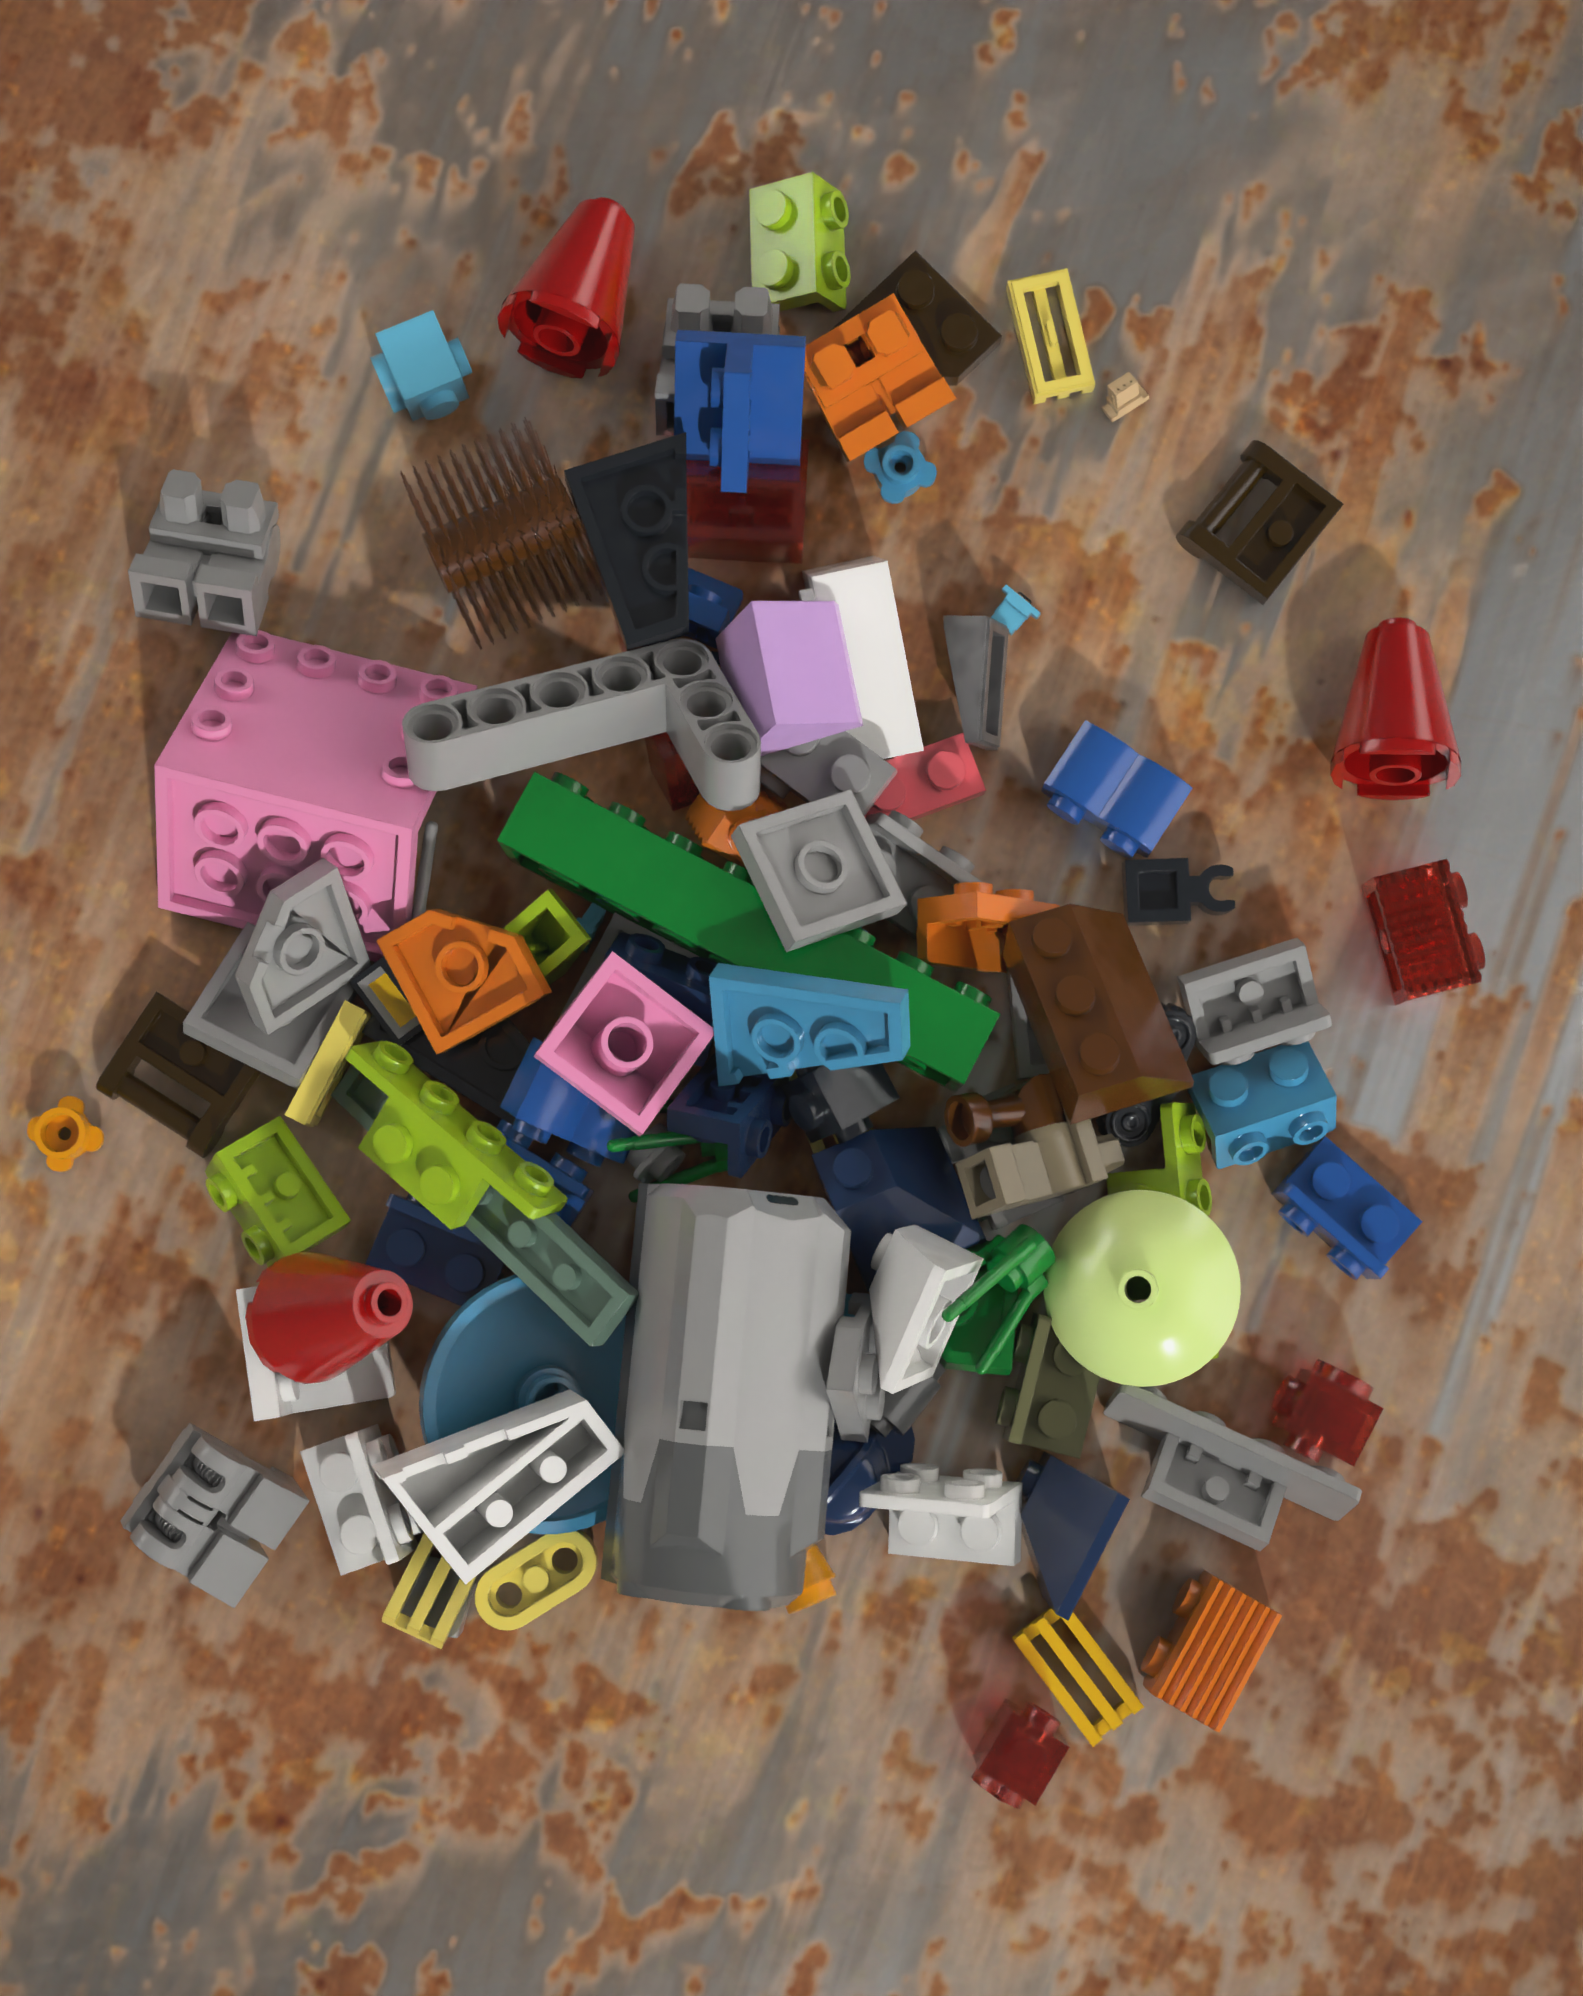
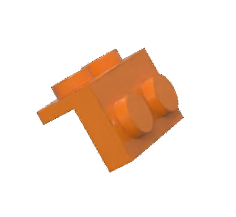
(971, 925)

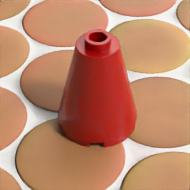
(575, 293)
(1396, 719)
(324, 1314)

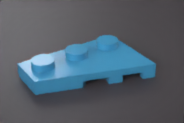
(801, 1021)

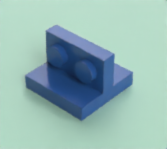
(739, 400)

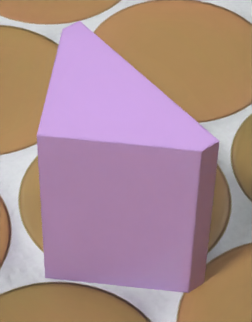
(790, 671)

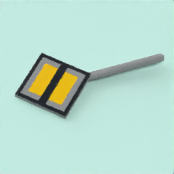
(378, 984)

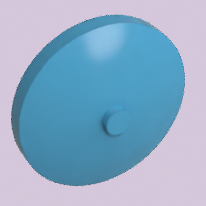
(512, 1352)

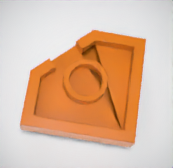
(461, 974)

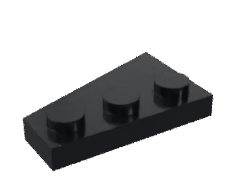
(639, 536)
(476, 1068)

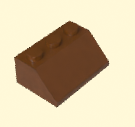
(1093, 1010)

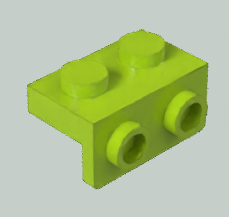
(799, 242)

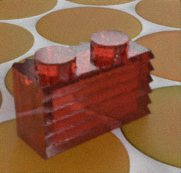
(1424, 931)

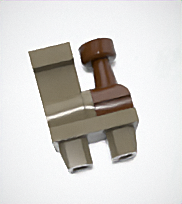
(1048, 1152)

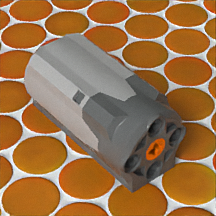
(725, 1396)

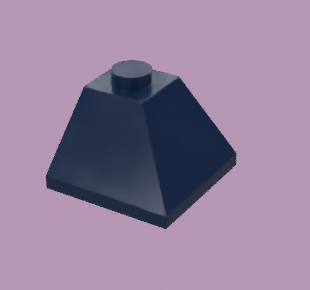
(894, 1182)
(1065, 1527)

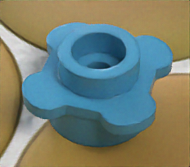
(897, 485)

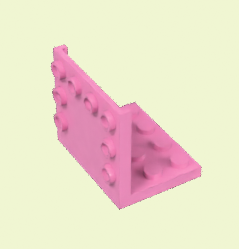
(291, 764)

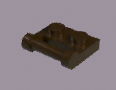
(1277, 532)
(198, 1067)

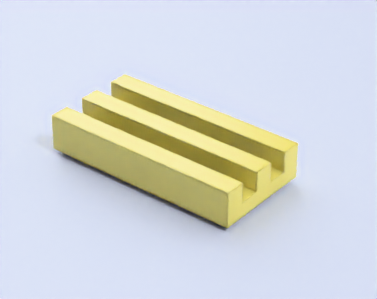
(1061, 385)
(328, 1065)
(415, 1625)

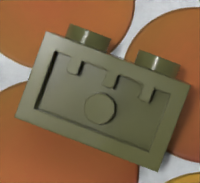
(1051, 1393)

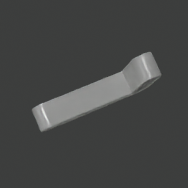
(590, 708)

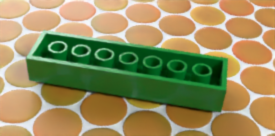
(721, 917)

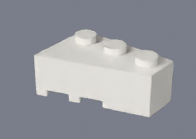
(874, 650)
(500, 1477)

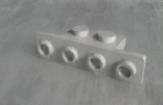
(1224, 1475)

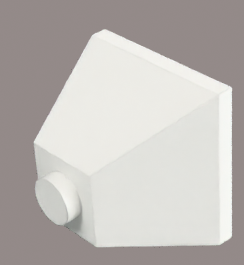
(911, 1289)

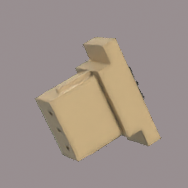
(1123, 396)

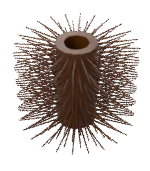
(505, 532)

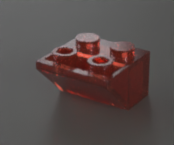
(752, 525)

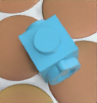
(421, 368)

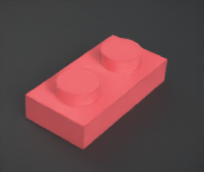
(931, 780)

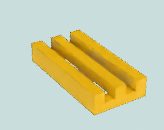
(1111, 1717)

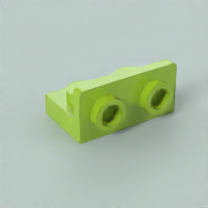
(274, 1194)

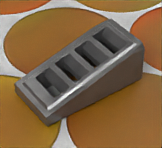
(978, 667)

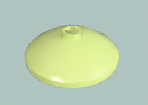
(1189, 1276)

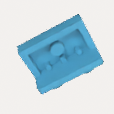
(1264, 1104)

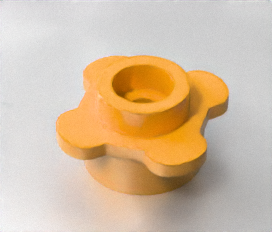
(46, 1133)

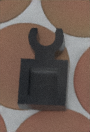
(1164, 892)

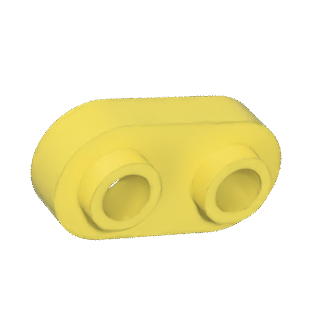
(538, 1578)

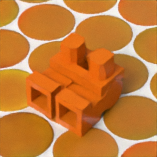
(843, 377)

